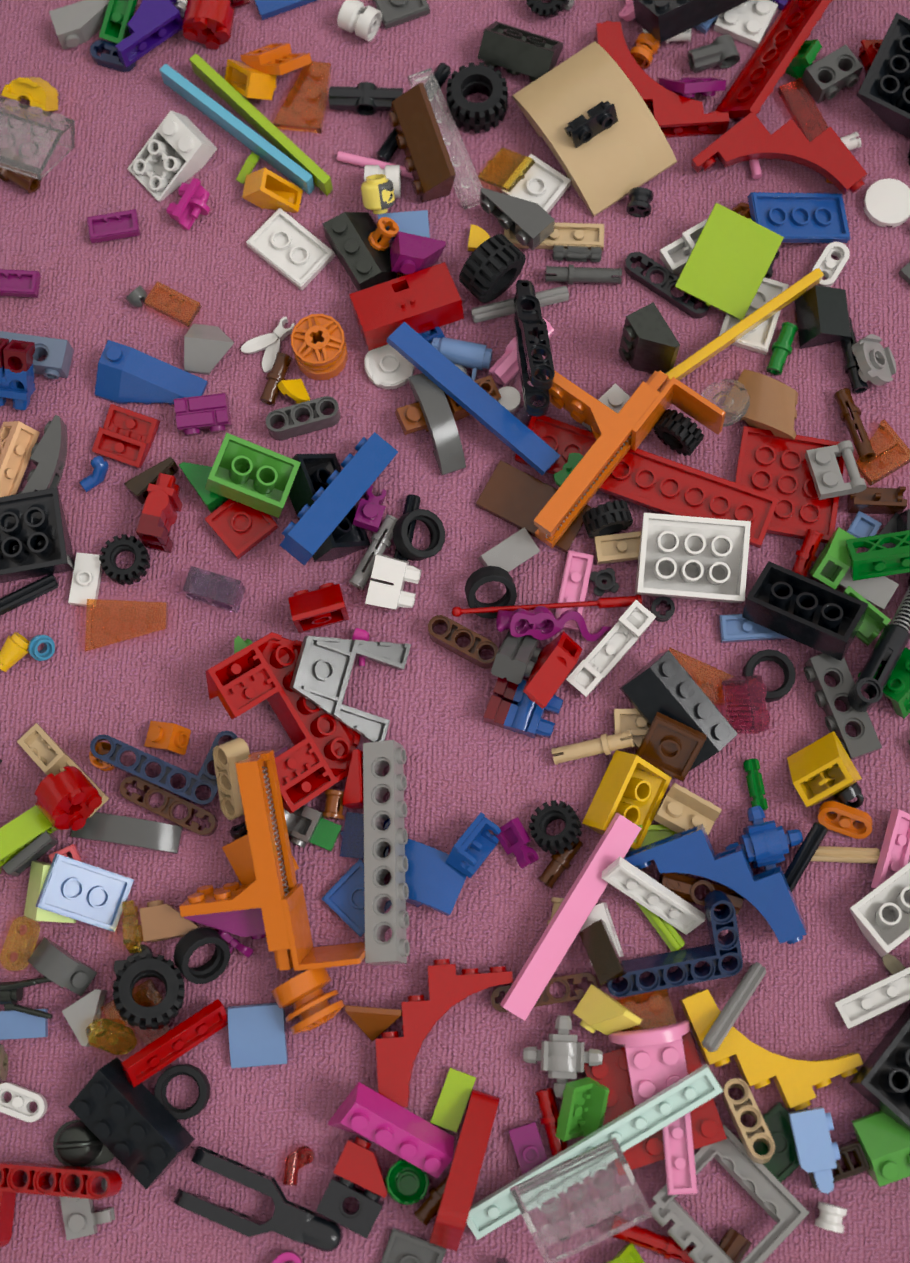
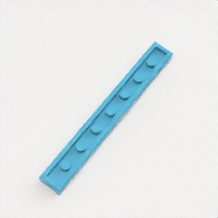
(237, 129)

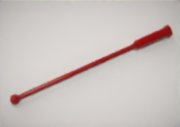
(607, 602)

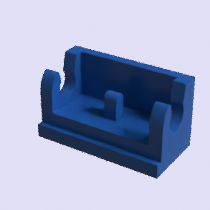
(474, 846)

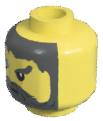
(378, 193)

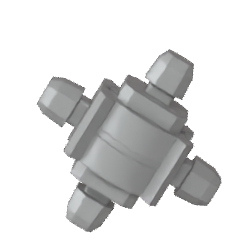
(562, 1055)

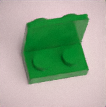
(898, 685)

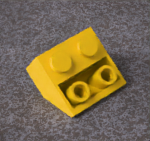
(822, 770)

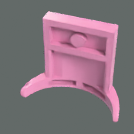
(653, 1058)

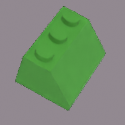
(252, 475)
(884, 1146)

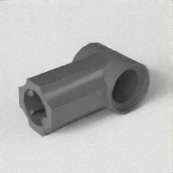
(719, 53)

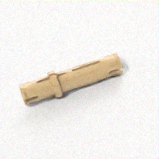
(592, 747)

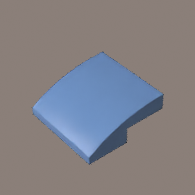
(257, 1035)

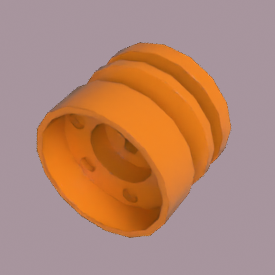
(324, 358)
(308, 999)

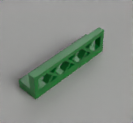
(879, 560)

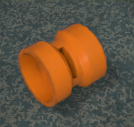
(645, 47)

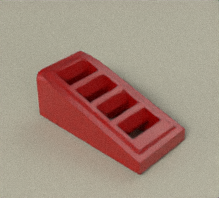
(353, 792)

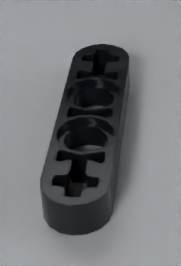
(663, 288)

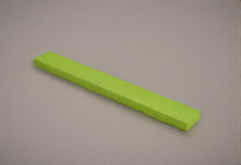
(259, 122)

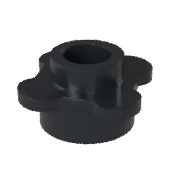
(598, 577)

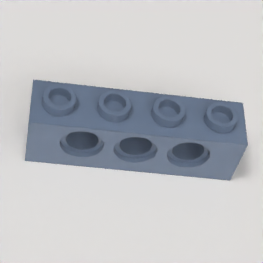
(58, 353)

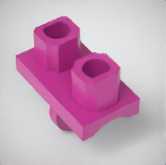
(191, 204)

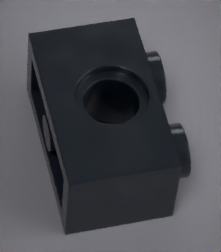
(333, 1206)

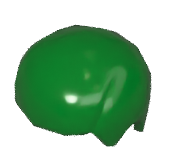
(406, 1183)

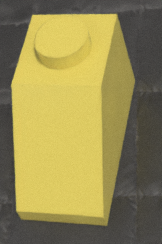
(604, 1013)

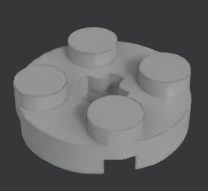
(874, 361)

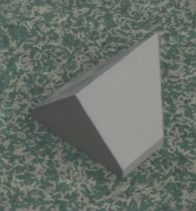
(204, 348)

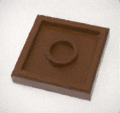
(671, 746)

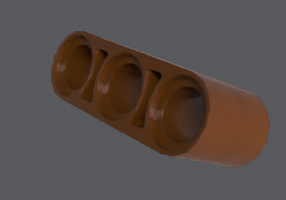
(455, 631)

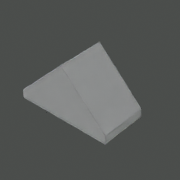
(84, 1012)

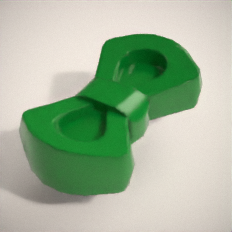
(572, 462)

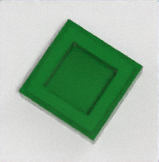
(326, 834)

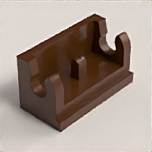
(878, 501)

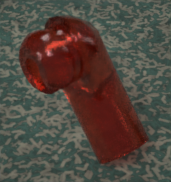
(295, 1161)

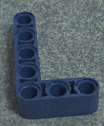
(167, 770)
(687, 958)

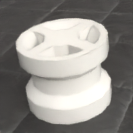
(830, 1217)

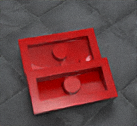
(126, 436)

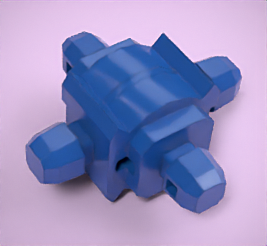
(764, 842)

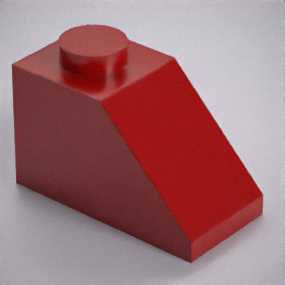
(361, 1166)

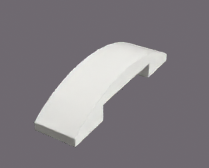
(611, 648)

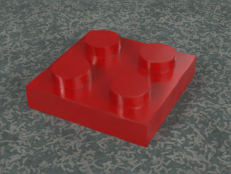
(240, 526)

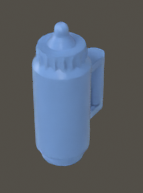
(465, 353)

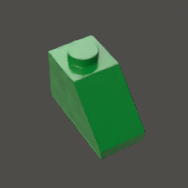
(198, 476)

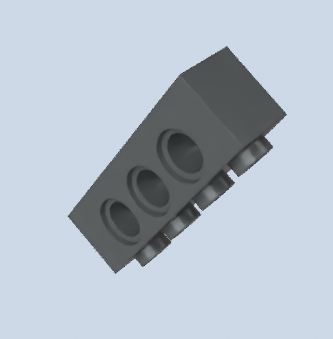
(825, 696)

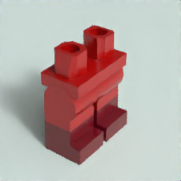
(159, 513)

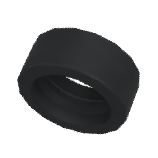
(435, 528)
(485, 575)
(783, 661)
(191, 942)
(197, 1075)

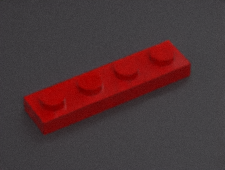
(175, 1043)

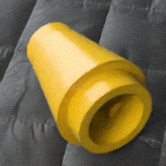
(13, 650)

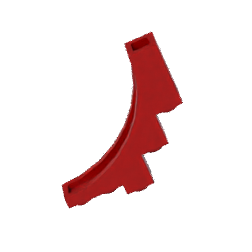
(446, 988)

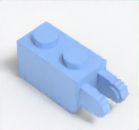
(814, 1145)

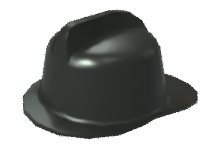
(79, 1147)

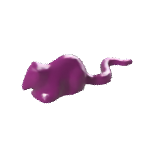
(542, 623)

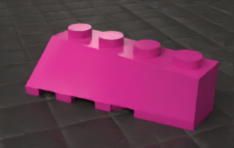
(395, 1129)

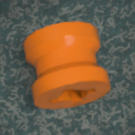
(101, 748)

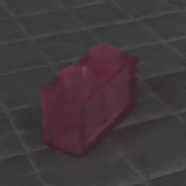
(746, 704)

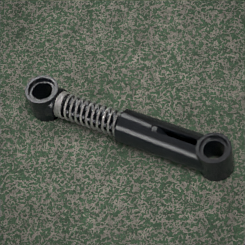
(887, 653)

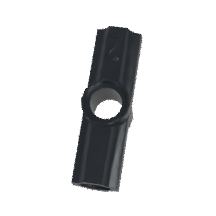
(364, 98)

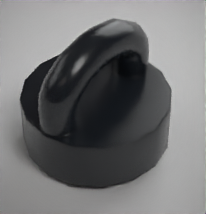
(848, 794)

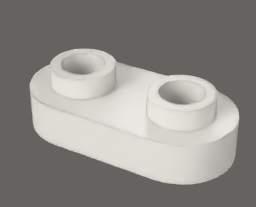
(830, 267)
(20, 1102)

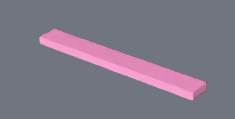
(569, 918)

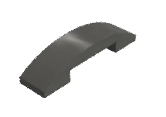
(440, 423)
(131, 832)

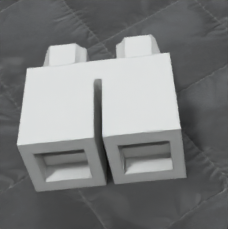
(396, 572)

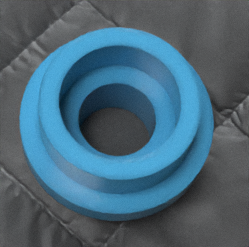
(48, 650)

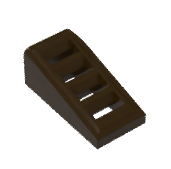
(139, 484)
(851, 1170)

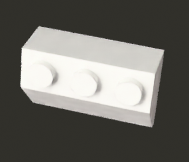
(886, 912)

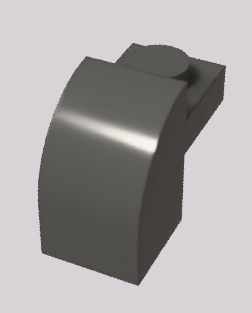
(61, 967)

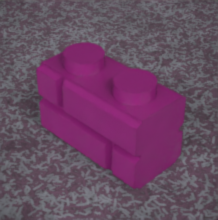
(202, 413)

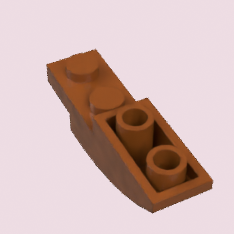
(413, 420)

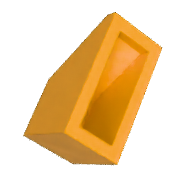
(250, 81)
(271, 191)

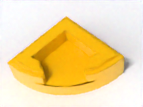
(476, 237)
(294, 389)

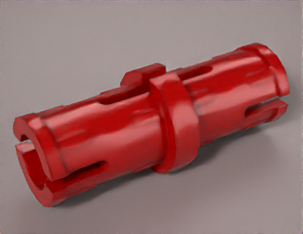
(807, 552)

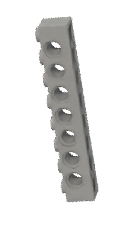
(376, 894)

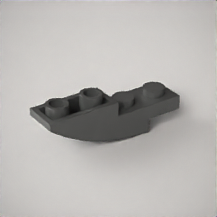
(49, 457)

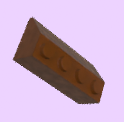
(422, 144)

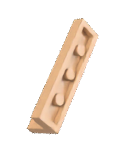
(15, 453)

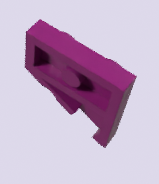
(689, 86)

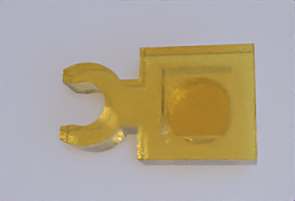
(131, 929)

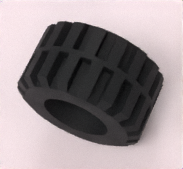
(477, 80)
(492, 268)
(142, 968)

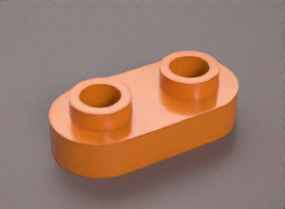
(844, 819)

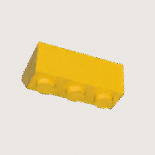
(630, 789)

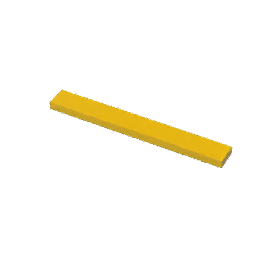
(746, 325)

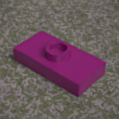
(113, 226)
(19, 283)
(528, 1146)

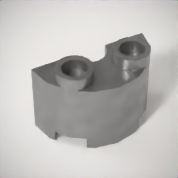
(302, 824)

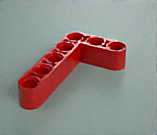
(464, 1171)
(38, 1183)

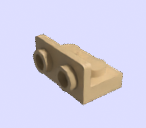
(686, 810)

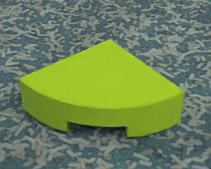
(248, 166)

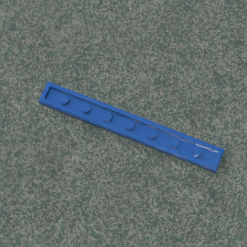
(473, 398)

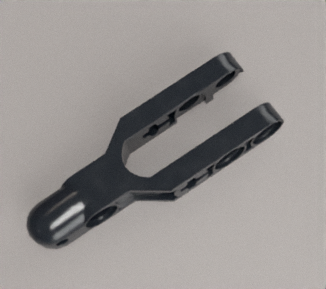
(531, 347)
(288, 1217)

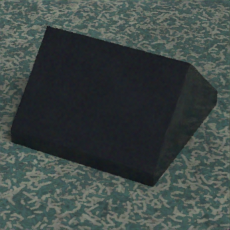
(822, 316)

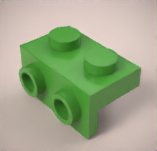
(581, 1108)

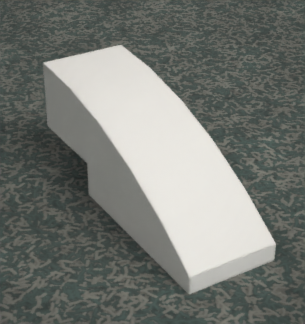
(677, 253)

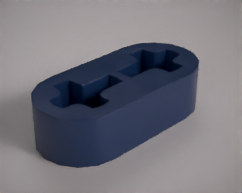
(110, 58)

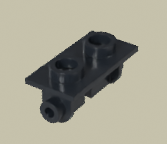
(601, 118)

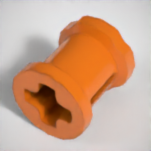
(385, 235)

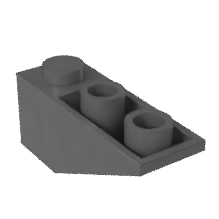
(522, 217)

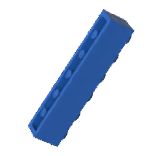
(338, 498)

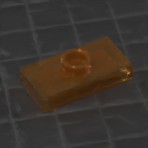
(173, 304)

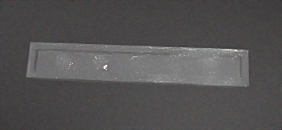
(466, 180)

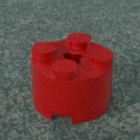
(208, 22)
(67, 798)

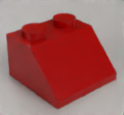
(318, 607)

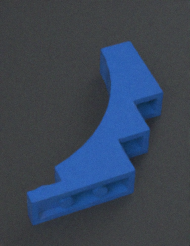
(693, 854)

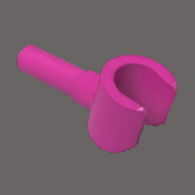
(360, 634)

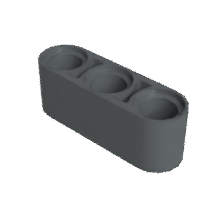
(311, 408)

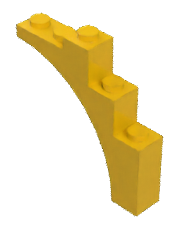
(757, 1065)

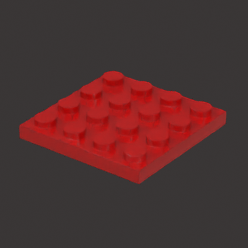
(781, 470)
(615, 1076)

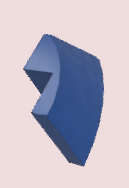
(431, 878)

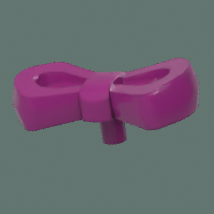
(234, 943)

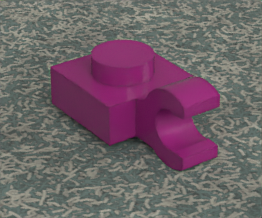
(514, 840)

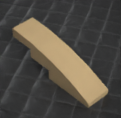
(51, 756)

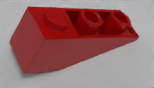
(551, 669)

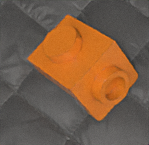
(167, 737)

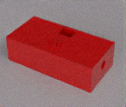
(419, 299)

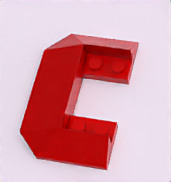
(320, 741)

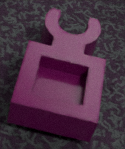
(370, 511)

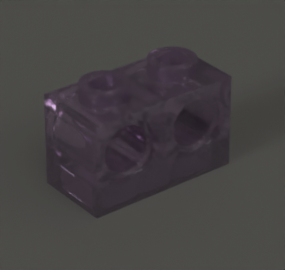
(214, 589)

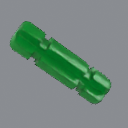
(755, 783)

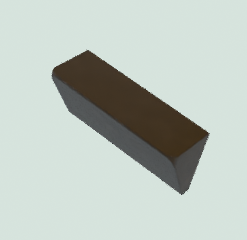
(602, 952)

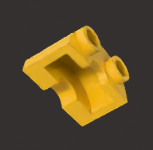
(35, 90)

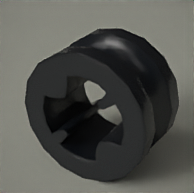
(669, 603)

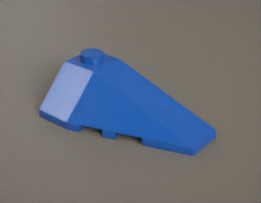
(136, 377)

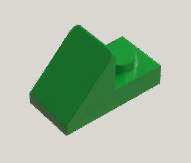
(116, 19)
(804, 58)

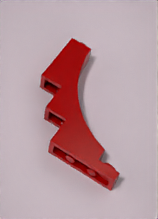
(674, 113)
(752, 141)

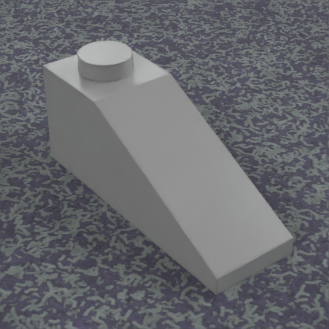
(78, 21)

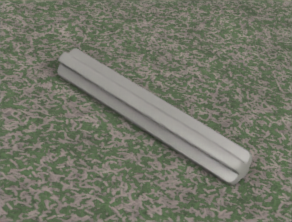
(506, 307)
(734, 1007)

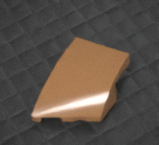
(771, 404)

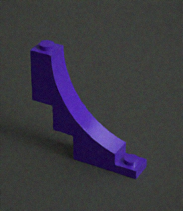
(149, 27)

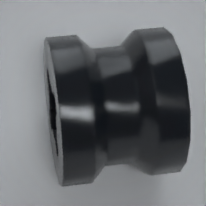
(640, 202)

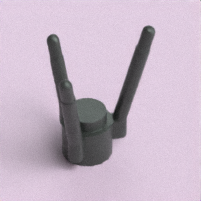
(13, 991)

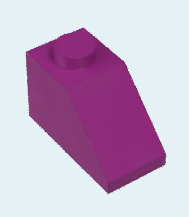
(414, 252)

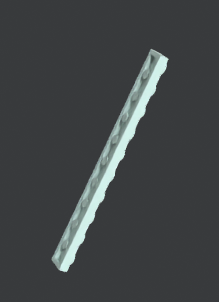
(628, 1129)

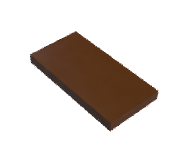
(520, 498)

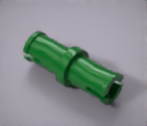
(782, 348)

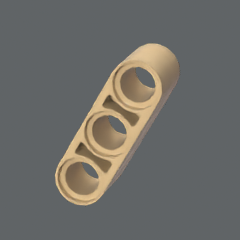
(226, 775)
(748, 1106)

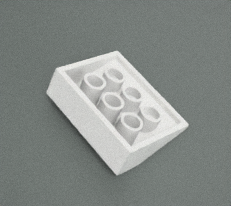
(693, 558)

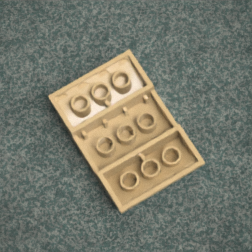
(617, 157)

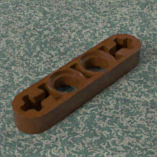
(167, 808)
(546, 997)

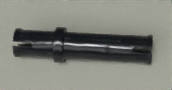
(851, 367)

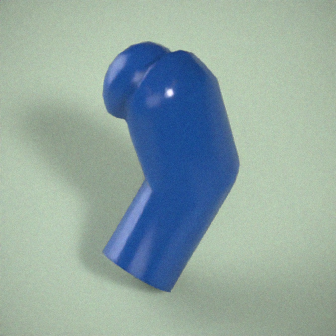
(98, 474)

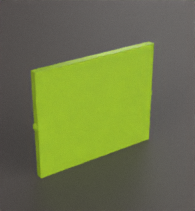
(729, 261)

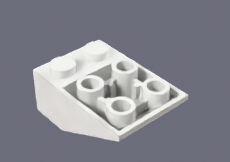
(171, 156)

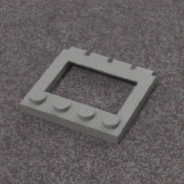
(756, 1181)

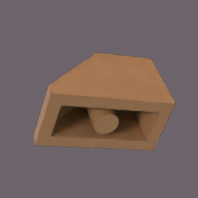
(163, 922)

